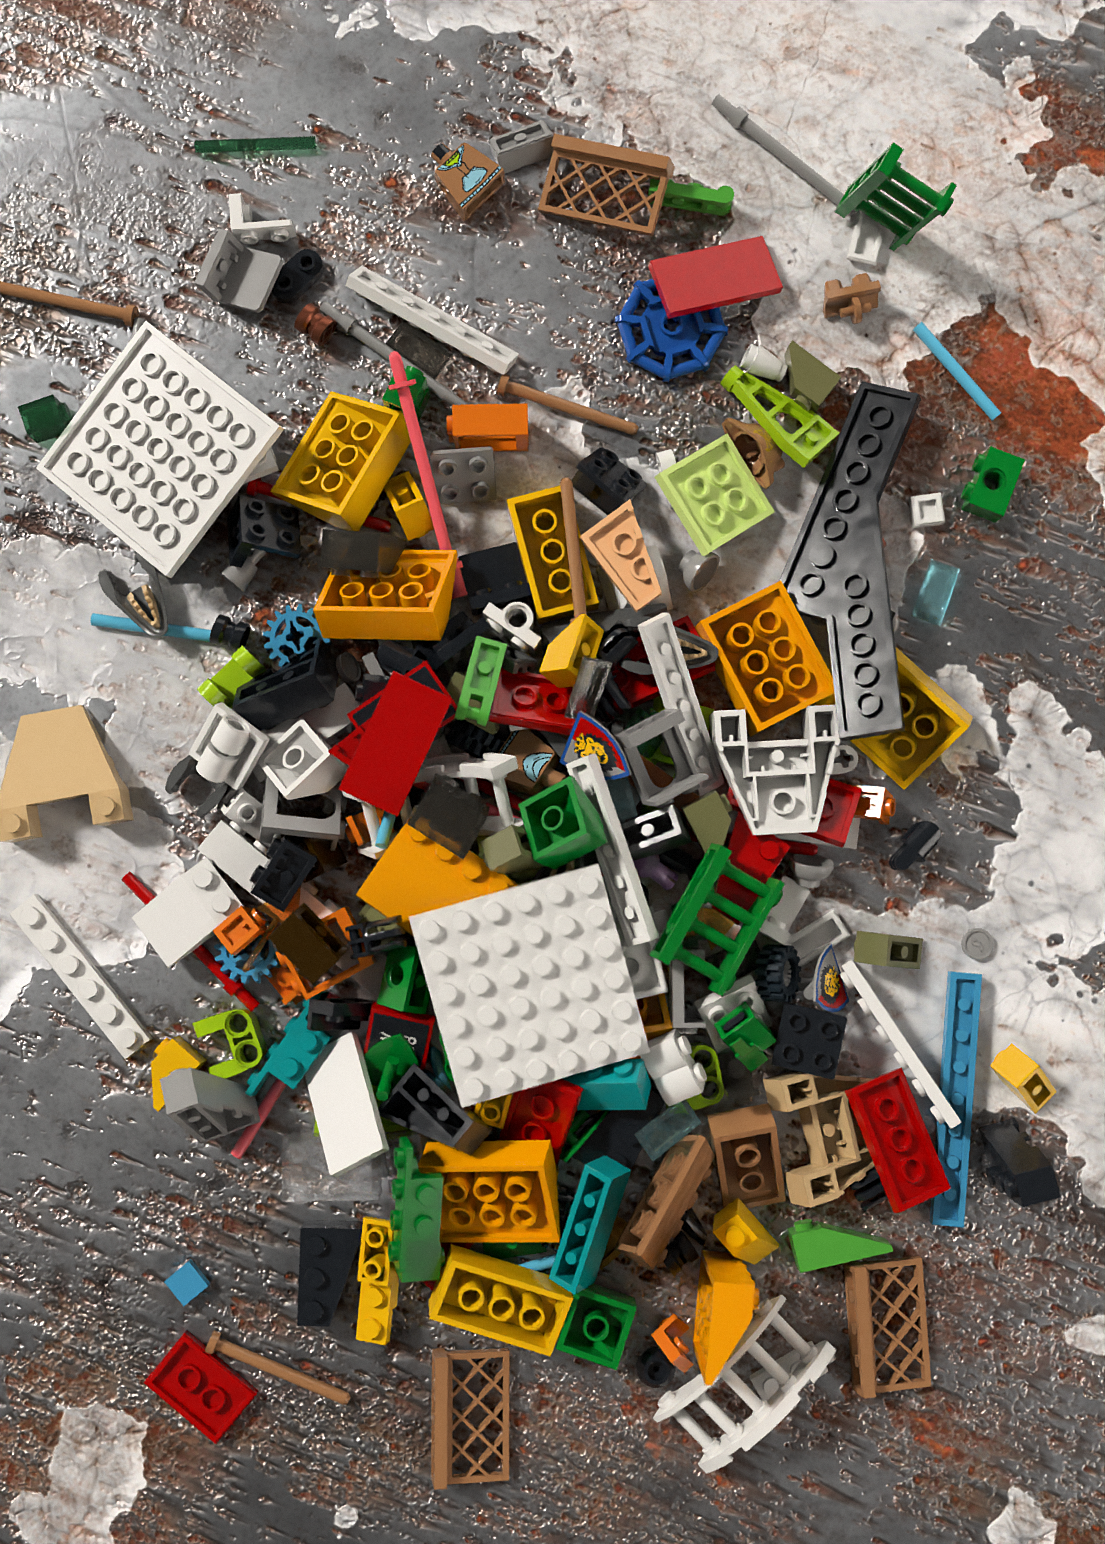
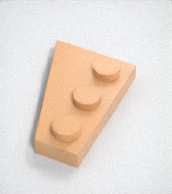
(623, 556)

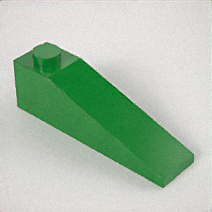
(423, 1257)

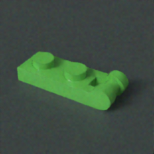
(695, 197)
(481, 679)

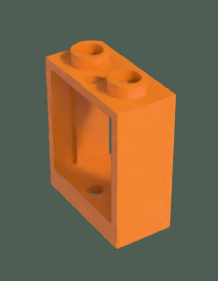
(492, 425)
(302, 985)

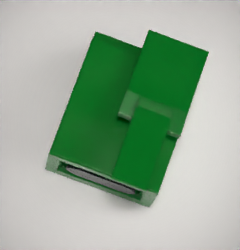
(746, 1035)

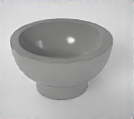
(698, 569)
(810, 869)

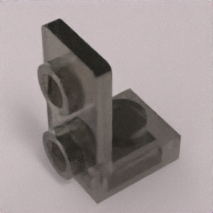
(736, 1079)

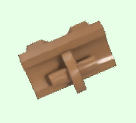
(851, 300)

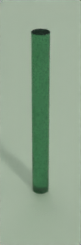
(255, 144)

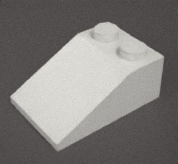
(186, 912)

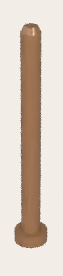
(126, 314)
(566, 406)
(573, 548)
(276, 1368)

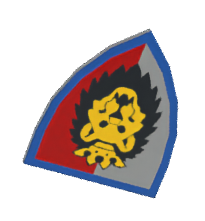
(590, 738)
(826, 986)

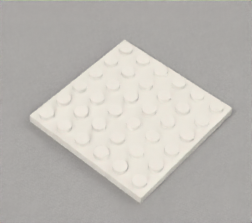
(159, 449)
(529, 984)

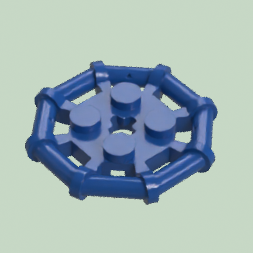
(662, 340)

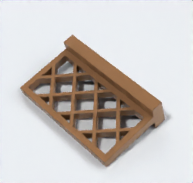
(613, 158)
(861, 1331)
(442, 1417)

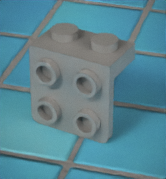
(238, 273)

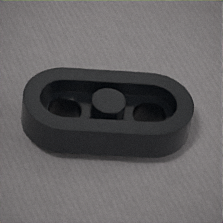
(300, 277)

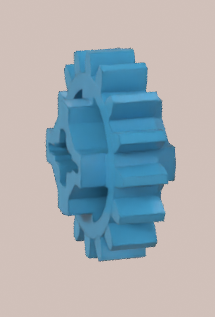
(283, 641)
(233, 963)

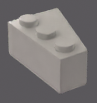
(207, 1103)

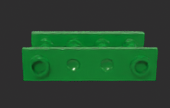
(879, 177)
(685, 918)

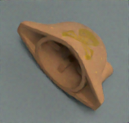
(756, 449)

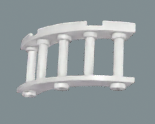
(490, 767)
(765, 1413)

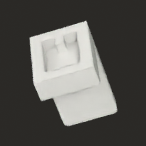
(251, 232)
(244, 811)
(784, 913)

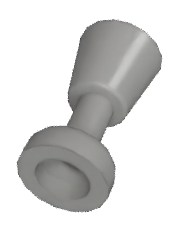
(242, 576)

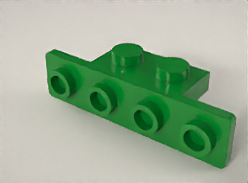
(416, 1206)

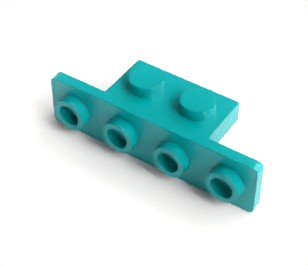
(293, 1055)

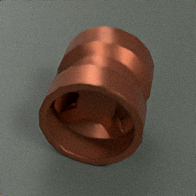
(315, 324)

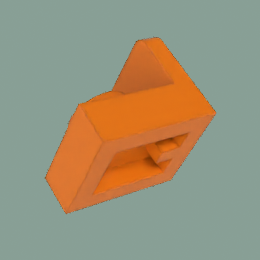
(875, 804)
(357, 828)
(240, 929)
(281, 982)
(669, 1340)

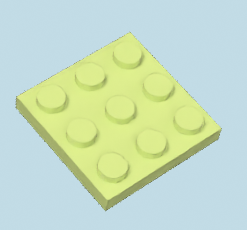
(714, 494)

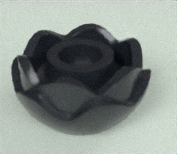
(645, 1363)

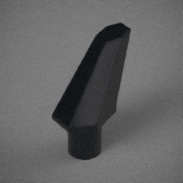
(693, 1227)

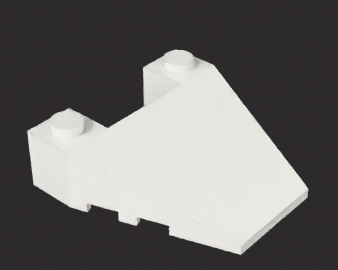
(778, 781)

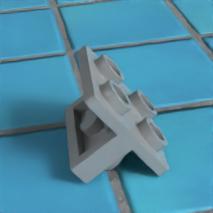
(464, 474)

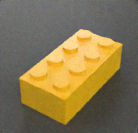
(543, 550)
(499, 1300)

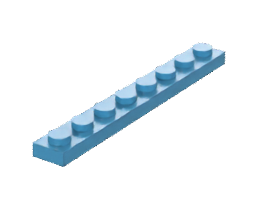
(957, 1086)

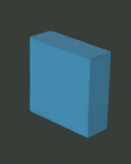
(187, 1282)

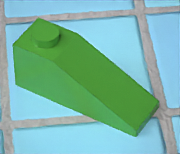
(825, 1245)

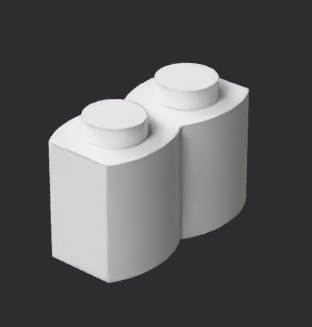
(674, 1068)

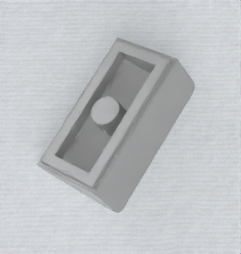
(522, 146)

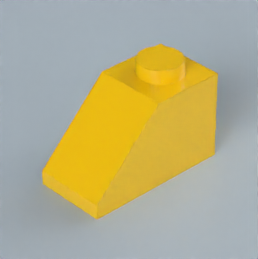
(409, 506)
(568, 649)
(171, 1056)
(1023, 1077)
(743, 1233)

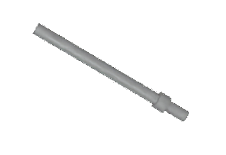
(739, 119)
(349, 325)

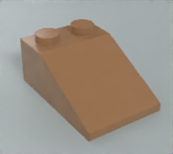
(747, 1156)

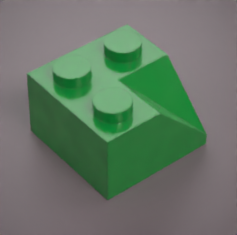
(561, 824)
(597, 1325)

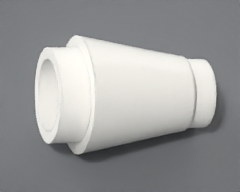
(763, 363)

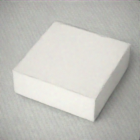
(926, 510)

